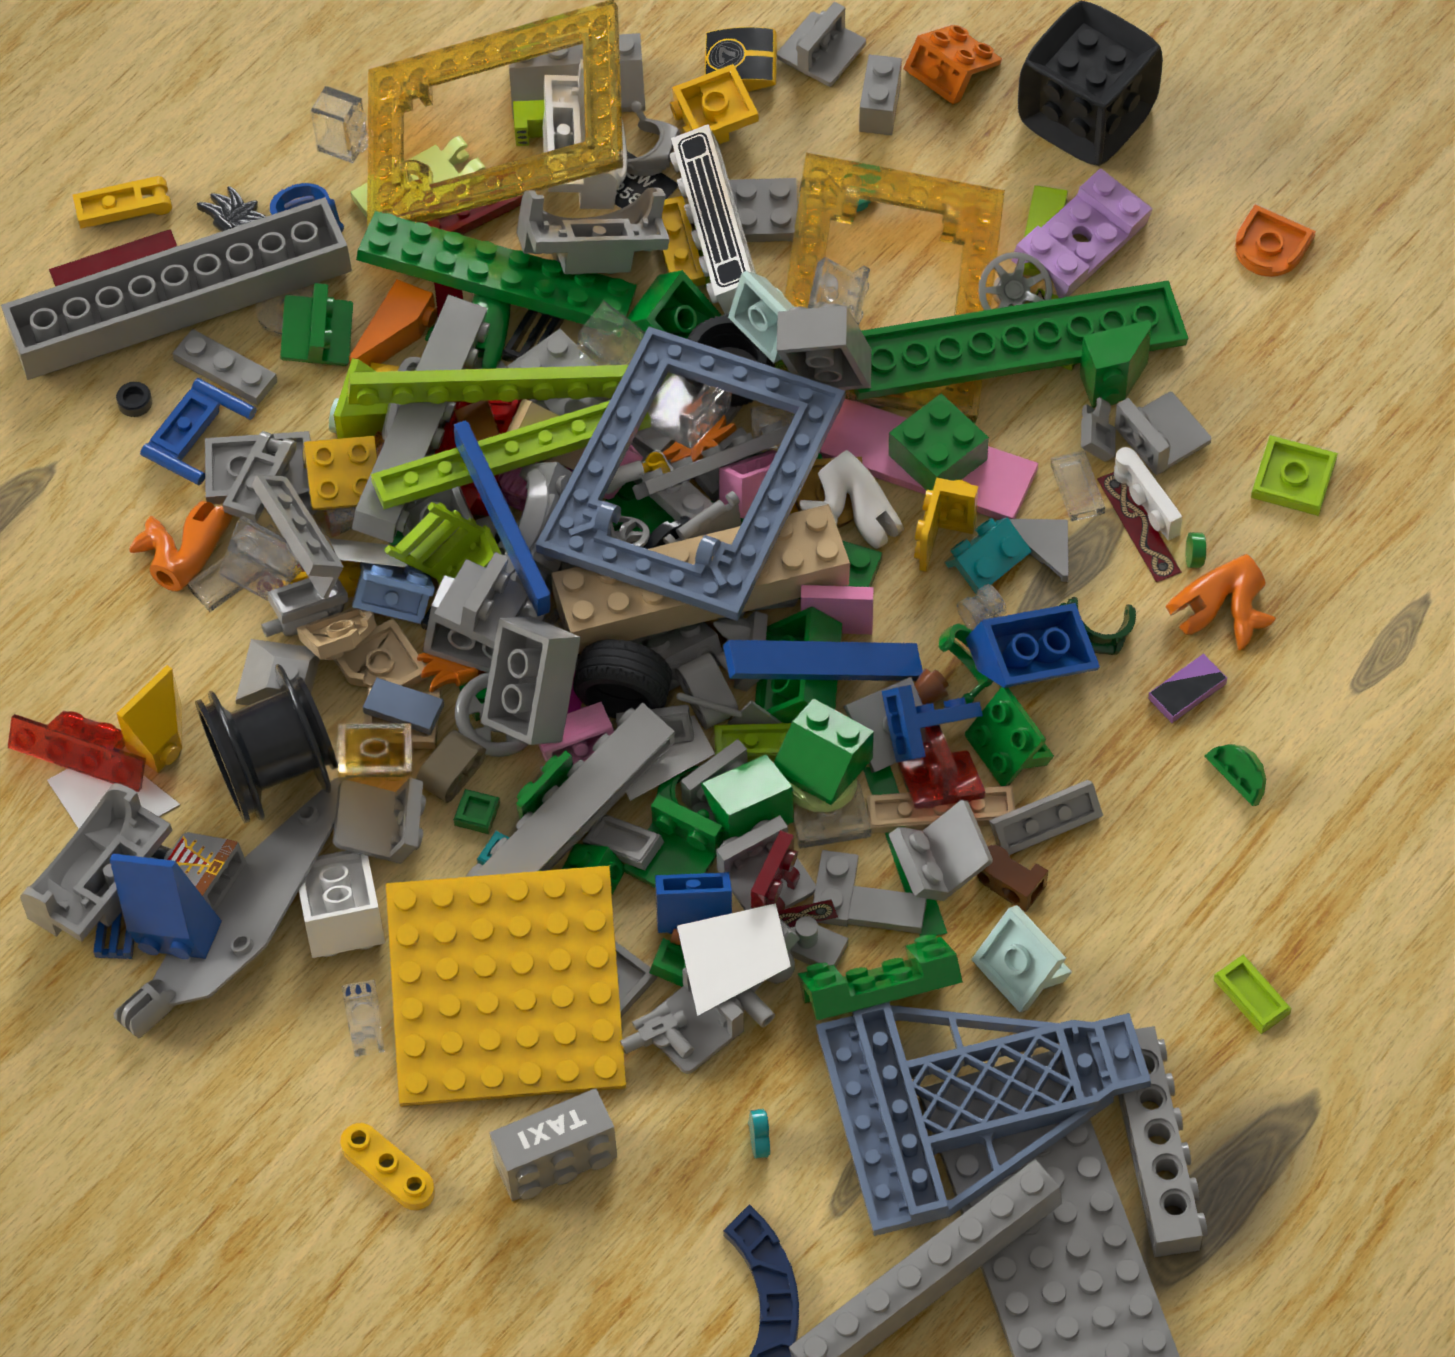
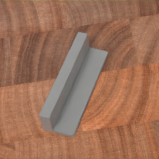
(299, 531)

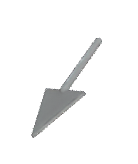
(748, 714)

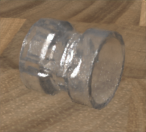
(983, 606)

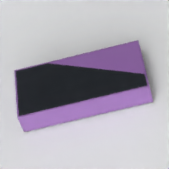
(1187, 688)

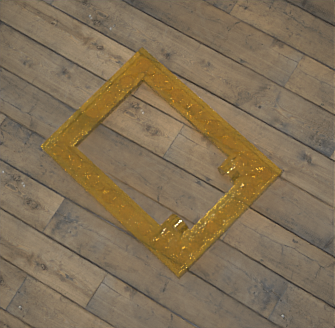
(400, 82)
(969, 217)

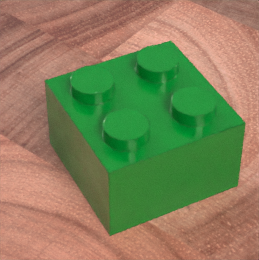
(938, 444)

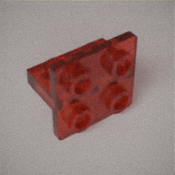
(941, 775)

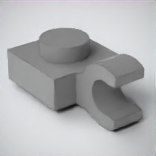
(1096, 432)

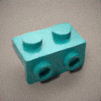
(989, 553)

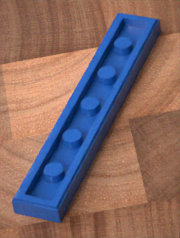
(502, 518)
(822, 660)

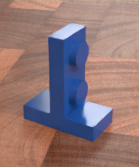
(907, 719)

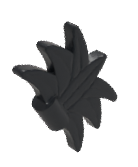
(230, 210)

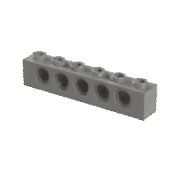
(1167, 1232)

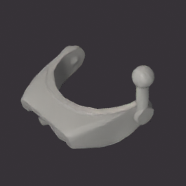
(659, 156)

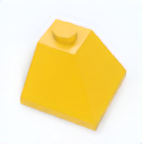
(154, 721)

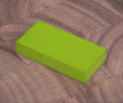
(1252, 994)

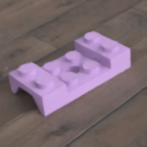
(1102, 213)

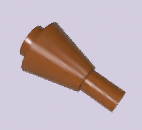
(931, 686)

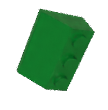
(789, 697)

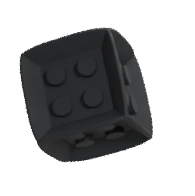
(1089, 82)

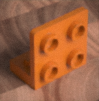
(948, 59)

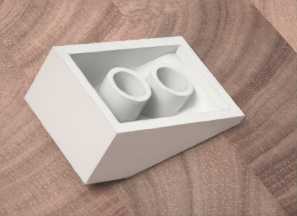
(340, 905)

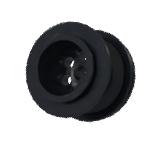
(267, 742)

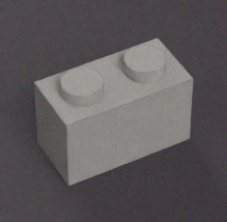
(880, 94)

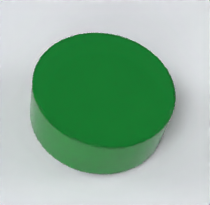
(1195, 550)

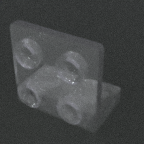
(687, 412)

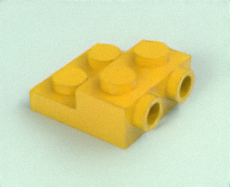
(714, 100)

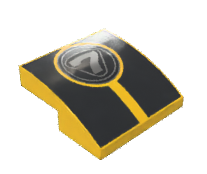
(750, 51)

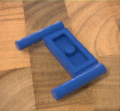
(186, 426)

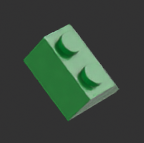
(673, 305)
(1114, 361)
(824, 751)

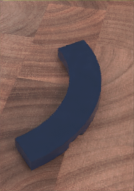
(773, 1281)

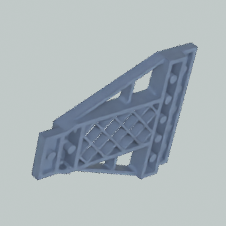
(886, 1122)

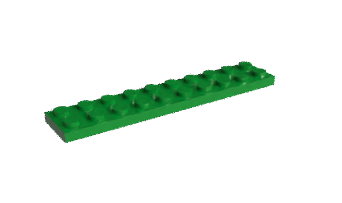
(1013, 338)

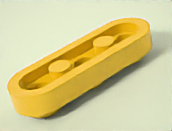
(391, 1179)

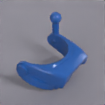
(309, 192)

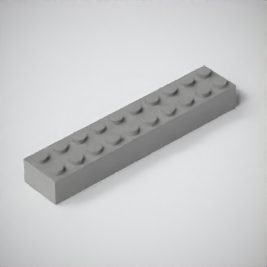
(176, 288)

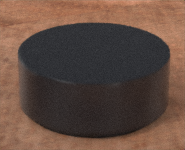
(134, 399)

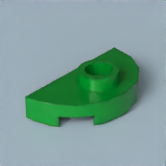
(1241, 769)

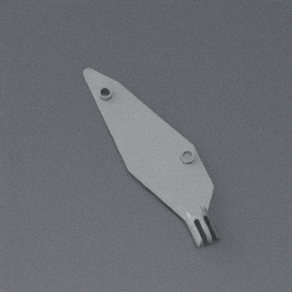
(248, 916)

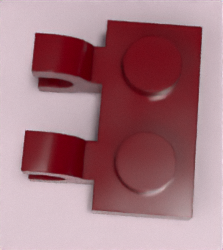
(777, 866)

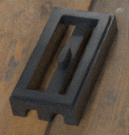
(510, 349)

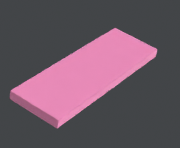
(865, 433)

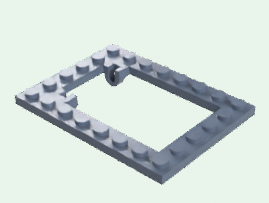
(581, 521)

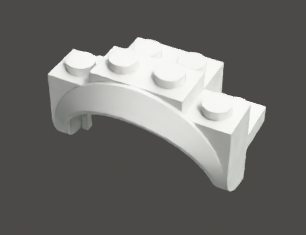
(566, 126)

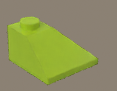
(356, 419)

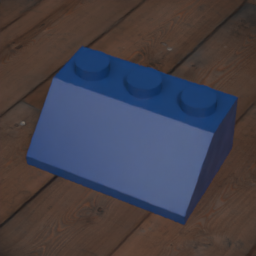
(1032, 646)

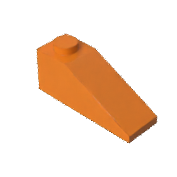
(396, 324)

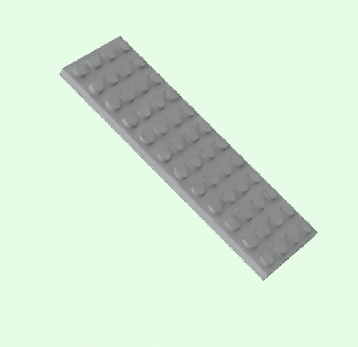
(1077, 1274)

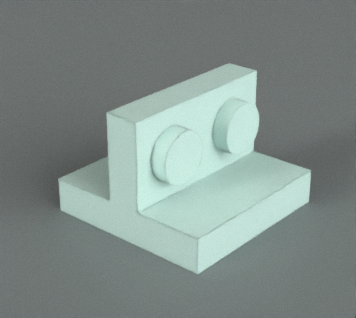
(1020, 959)

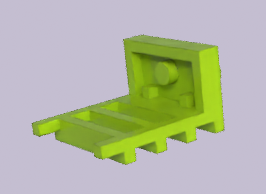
(467, 542)

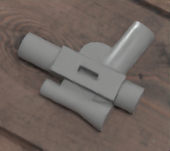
(661, 1030)

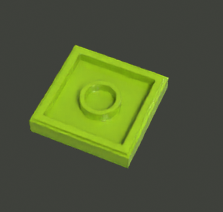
(1294, 475)

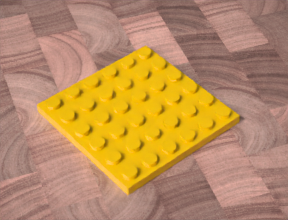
(505, 986)

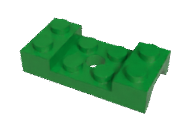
(929, 967)

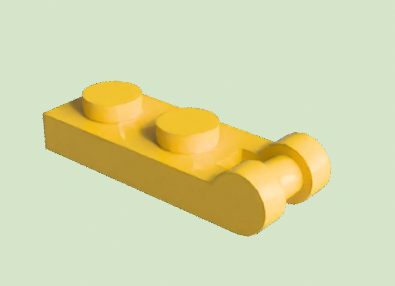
(122, 202)

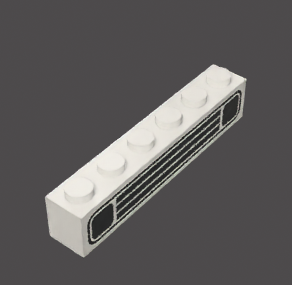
(713, 212)

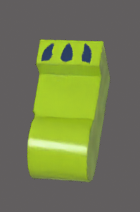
(528, 120)

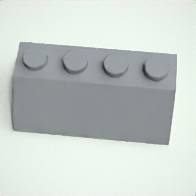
(528, 75)

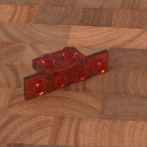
(79, 746)

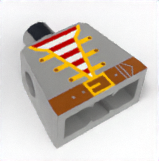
(208, 863)

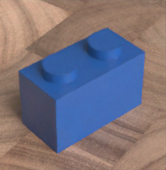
(691, 898)

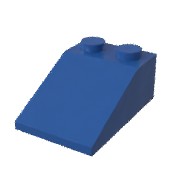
(163, 907)

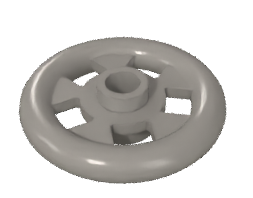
(469, 704)

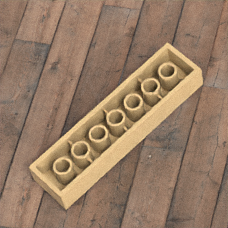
(606, 608)

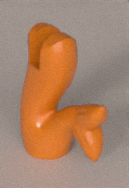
(201, 533)
(1208, 592)

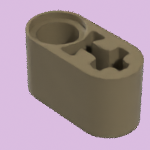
(451, 766)

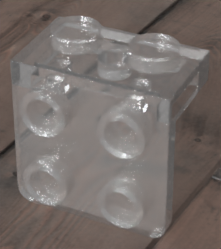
(608, 338)

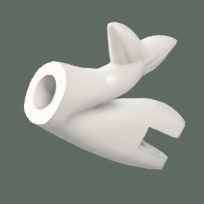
(870, 506)

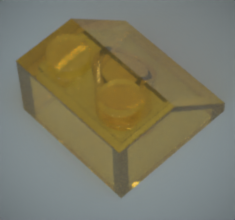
(374, 752)

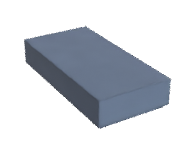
(403, 705)

